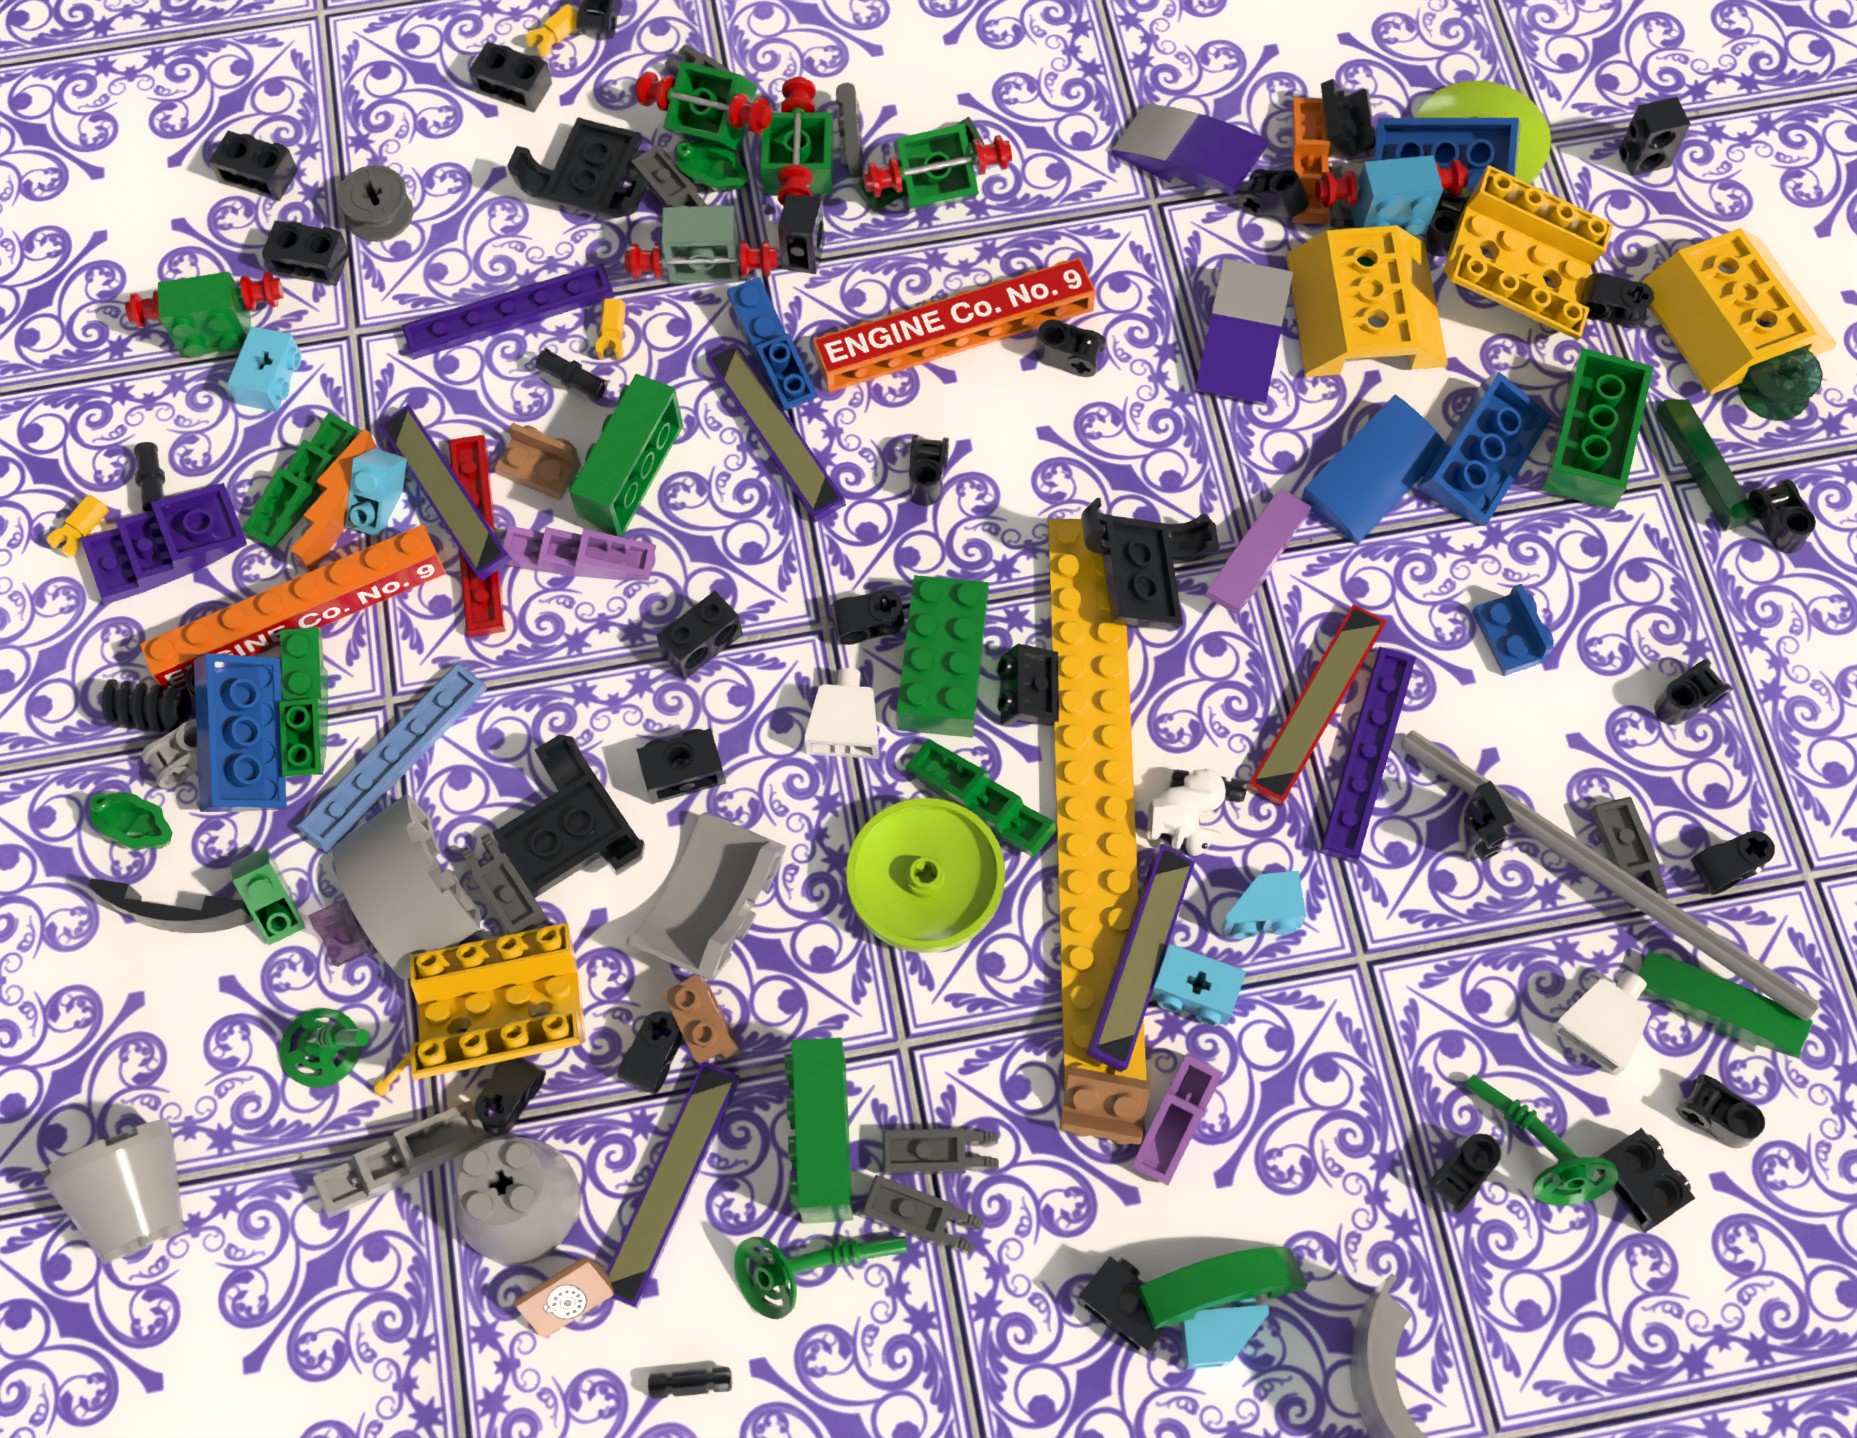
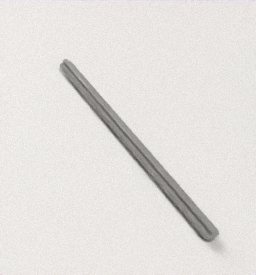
(1620, 882)

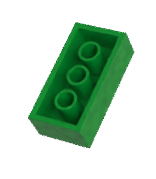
(1598, 428)
(626, 456)
(943, 656)
(821, 1129)

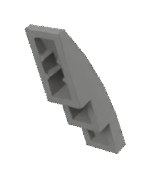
(399, 1159)

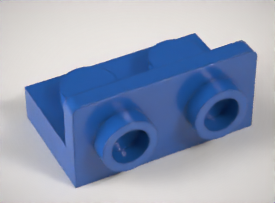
(1514, 631)

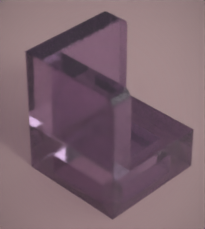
(340, 932)

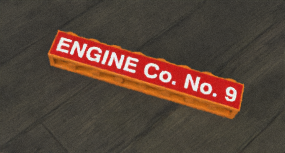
(953, 324)
(300, 603)

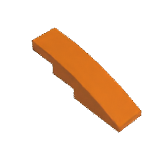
(1310, 154)
(329, 511)

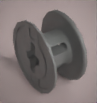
(372, 185)

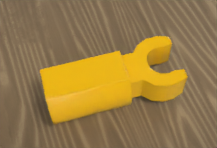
(553, 30)
(611, 327)
(78, 525)

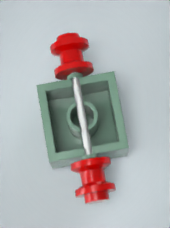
(700, 248)

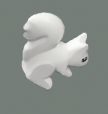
(1179, 807)

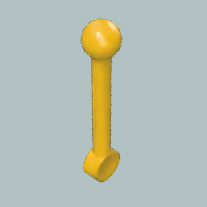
(382, 1087)

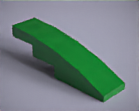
(296, 489)
(972, 788)
(1726, 1004)

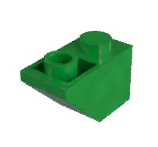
(267, 895)

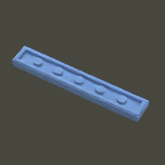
(391, 758)

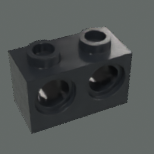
(510, 76)
(1654, 136)
(253, 165)
(305, 252)
(699, 634)
(1636, 1185)

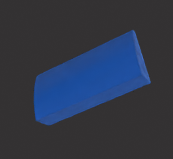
(1469, 140)
(1485, 450)
(1374, 470)
(239, 733)

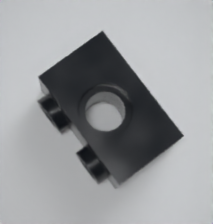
(801, 233)
(668, 782)
(1101, 1301)

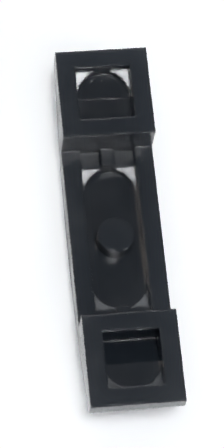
(214, 916)

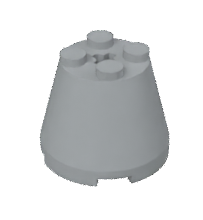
(121, 1190)
(516, 1200)

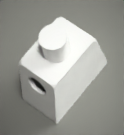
(843, 719)
(1607, 1022)

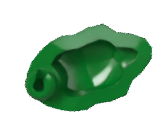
(710, 166)
(130, 821)

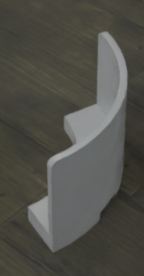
(399, 887)
(709, 897)
(1374, 1366)

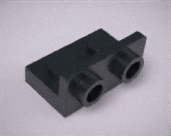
(1348, 119)
(1029, 686)
(1487, 822)

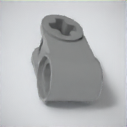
(177, 751)

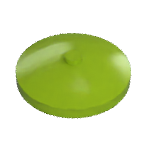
(1496, 100)
(925, 875)

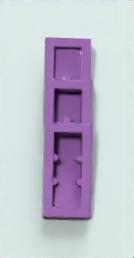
(1258, 551)
(579, 555)

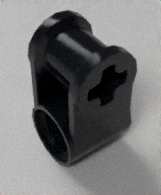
(598, 17)
(1276, 191)
(1443, 224)
(1612, 300)
(1070, 349)
(928, 464)
(1781, 511)
(863, 617)
(1695, 690)
(1730, 862)
(650, 1058)
(510, 1087)
(1718, 1110)
(1460, 1177)

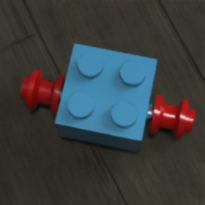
(1393, 191)

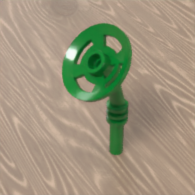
(322, 1046)
(1570, 1172)
(781, 1270)

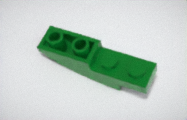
(304, 703)

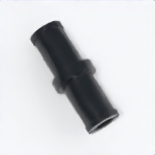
(571, 374)
(149, 474)

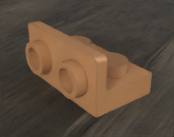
(538, 461)
(701, 1020)
(1105, 1106)

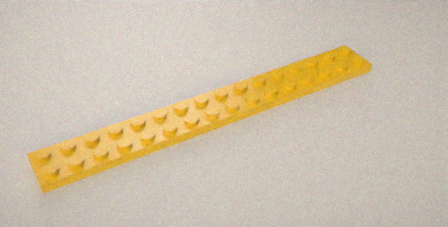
(1091, 792)

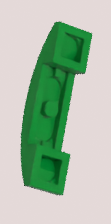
(1221, 1281)

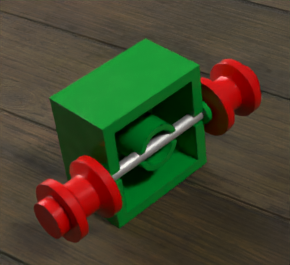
(706, 104)
(798, 145)
(936, 167)
(205, 310)

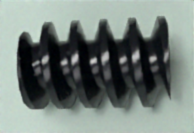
(145, 707)

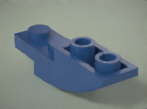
(771, 344)

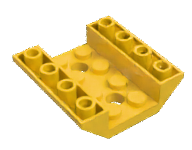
(1528, 239)
(1338, 295)
(1716, 313)
(495, 993)

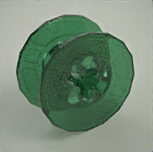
(1781, 385)

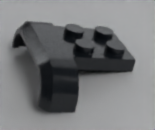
(587, 172)
(1141, 563)
(568, 826)

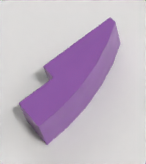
(1177, 1119)

